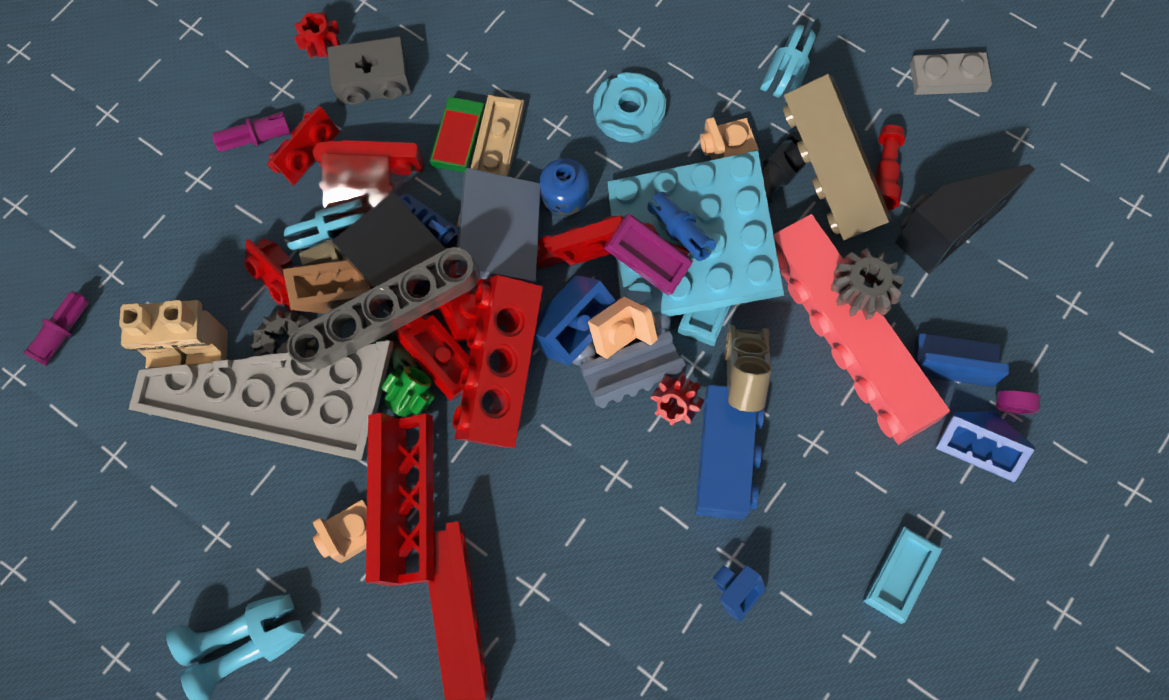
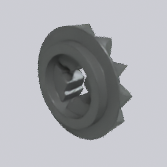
(276, 325)

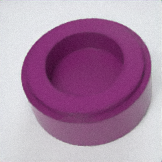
(1018, 402)

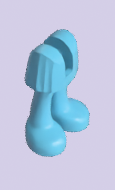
(191, 647)

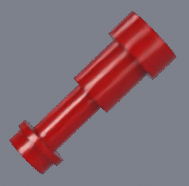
(888, 169)

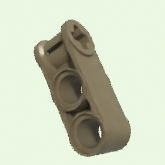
(747, 368)

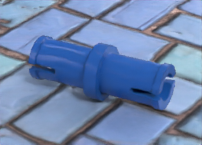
(681, 226)

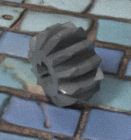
(883, 288)

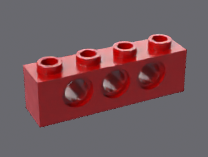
(520, 305)

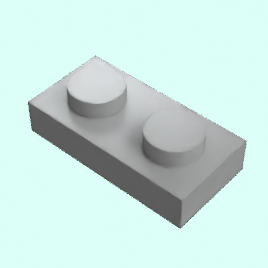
(950, 73)

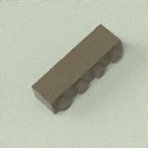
(837, 157)

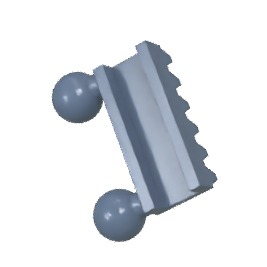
(631, 367)

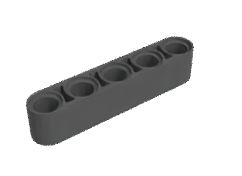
(364, 309)

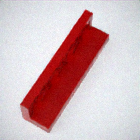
(391, 500)
(457, 618)

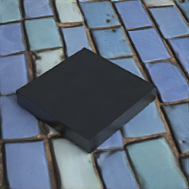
(386, 242)

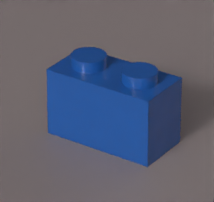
(563, 324)

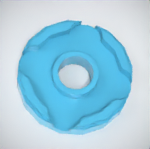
(625, 125)

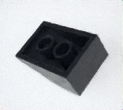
(955, 213)

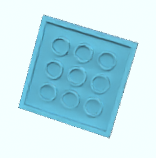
(731, 209)

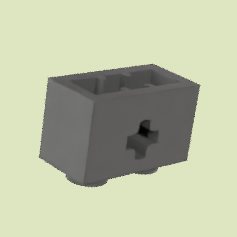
(369, 71)

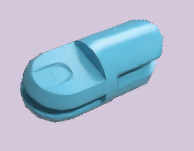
(790, 62)
(323, 224)

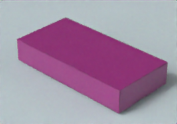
(648, 254)

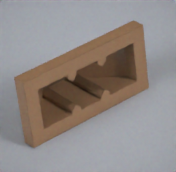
(323, 286)

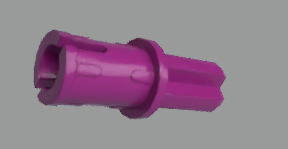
(251, 132)
(57, 328)

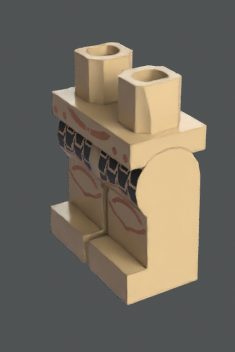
(173, 333)

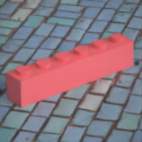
(866, 348)

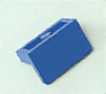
(959, 360)

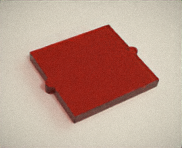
(355, 177)

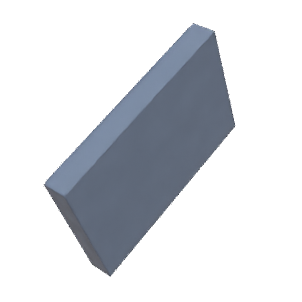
(499, 225)

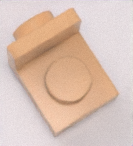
(727, 139)
(621, 325)
(343, 533)

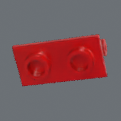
(296, 154)
(266, 263)

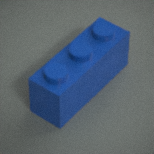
(727, 458)

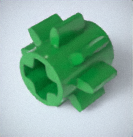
(408, 391)

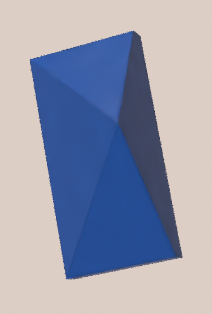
(986, 442)

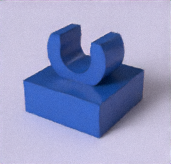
(739, 591)

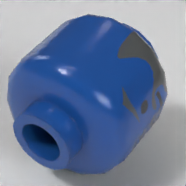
(564, 186)

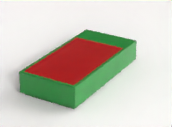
(457, 134)

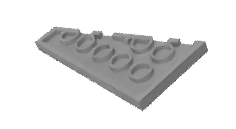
(274, 398)

